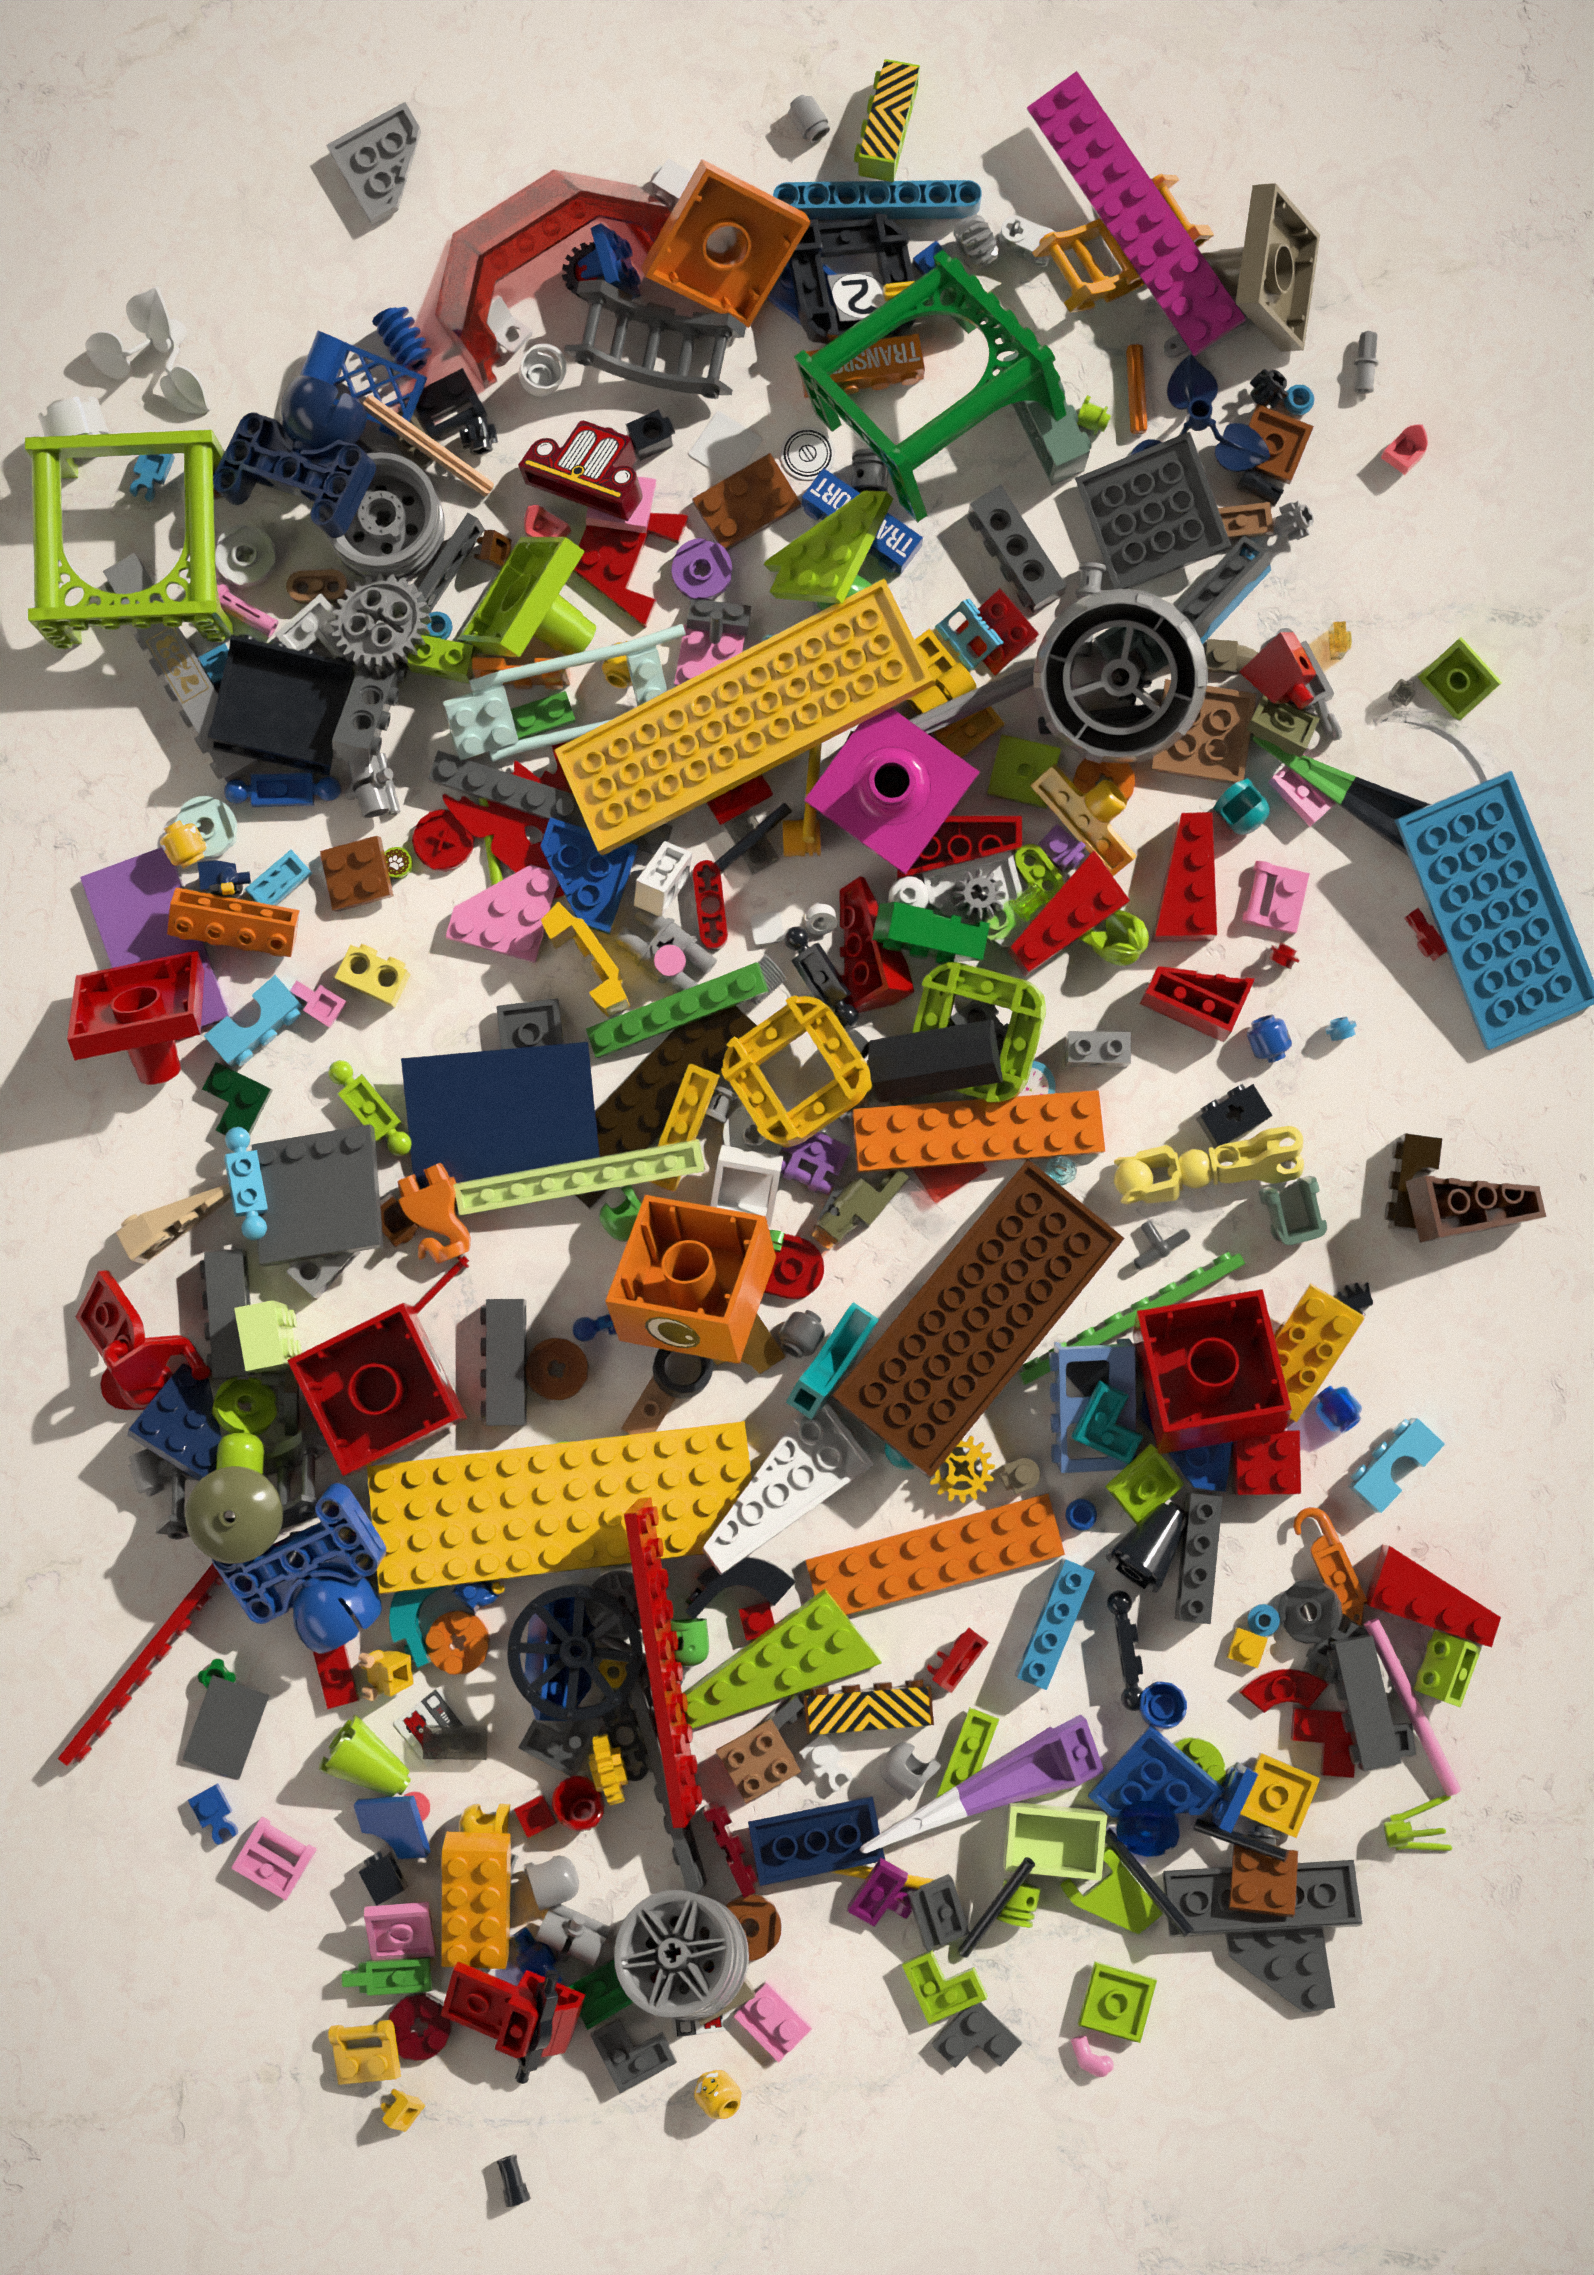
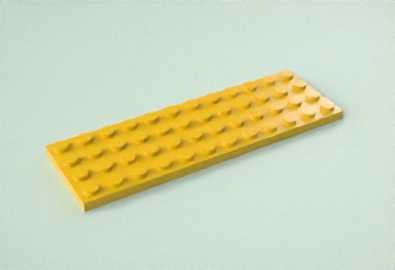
(744, 717)
(551, 1505)

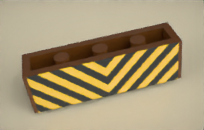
(868, 1708)

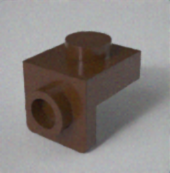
(395, 1222)

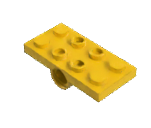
(951, 682)
(1312, 1343)

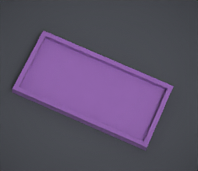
(133, 916)

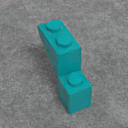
(832, 1361)

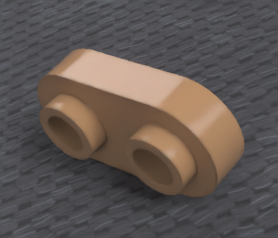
(317, 582)

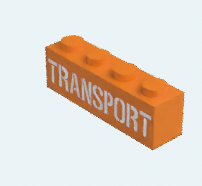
(881, 364)

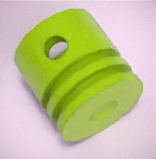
(1021, 1905)

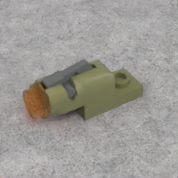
(854, 1203)

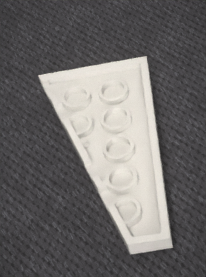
(798, 1475)

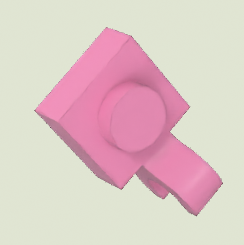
(321, 1004)

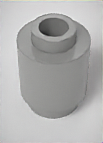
(808, 118)
(145, 1472)

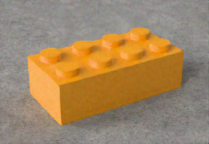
(476, 1899)

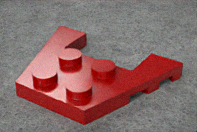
(613, 556)

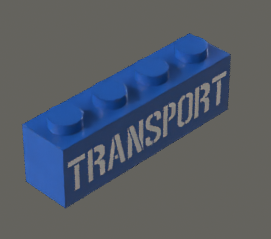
(894, 542)

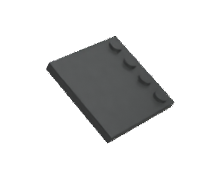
(1153, 512)
(320, 1195)

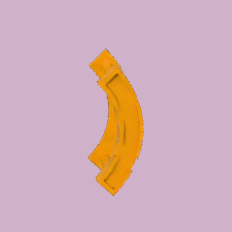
(1128, 280)

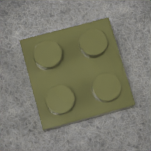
(1283, 725)

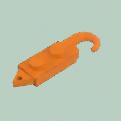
(1334, 1564)

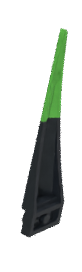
(1365, 800)

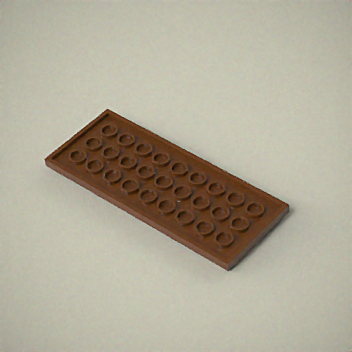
(977, 1318)

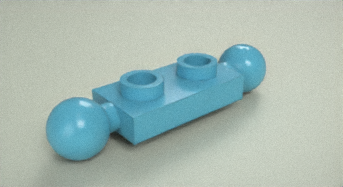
(245, 1183)

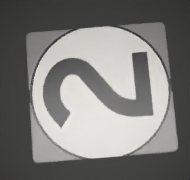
(856, 294)

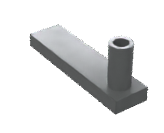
(450, 560)

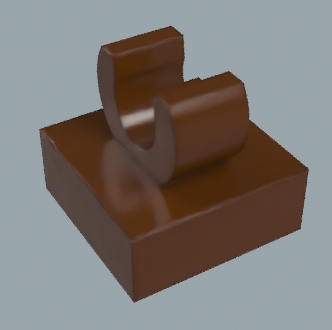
(494, 548)

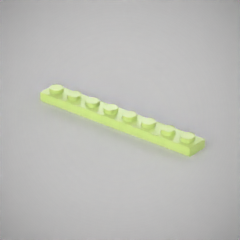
(579, 1177)

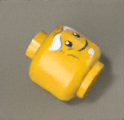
(183, 844)
(717, 2094)

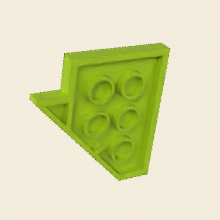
(829, 555)

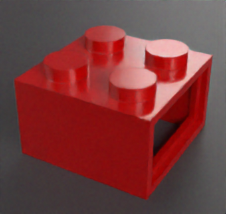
(1267, 1465)

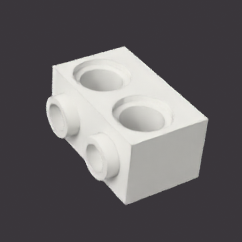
(662, 879)

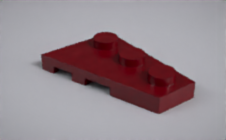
(744, 1875)

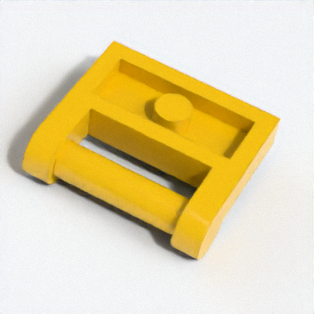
(369, 2062)

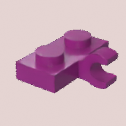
(881, 1892)

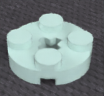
(216, 812)

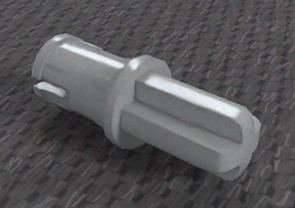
(1366, 362)

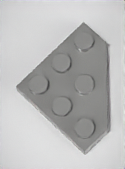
(378, 160)

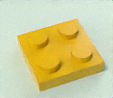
(1280, 1795)

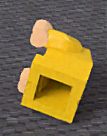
(387, 1672)

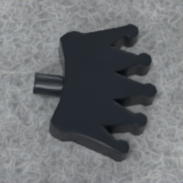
(1358, 1299)

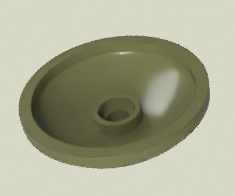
(256, 1512)

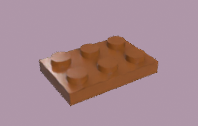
(747, 502)

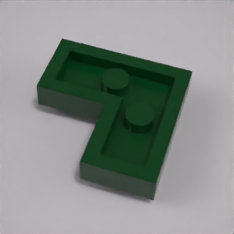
(243, 1094)

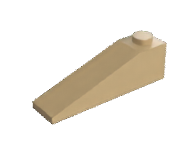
(159, 1228)

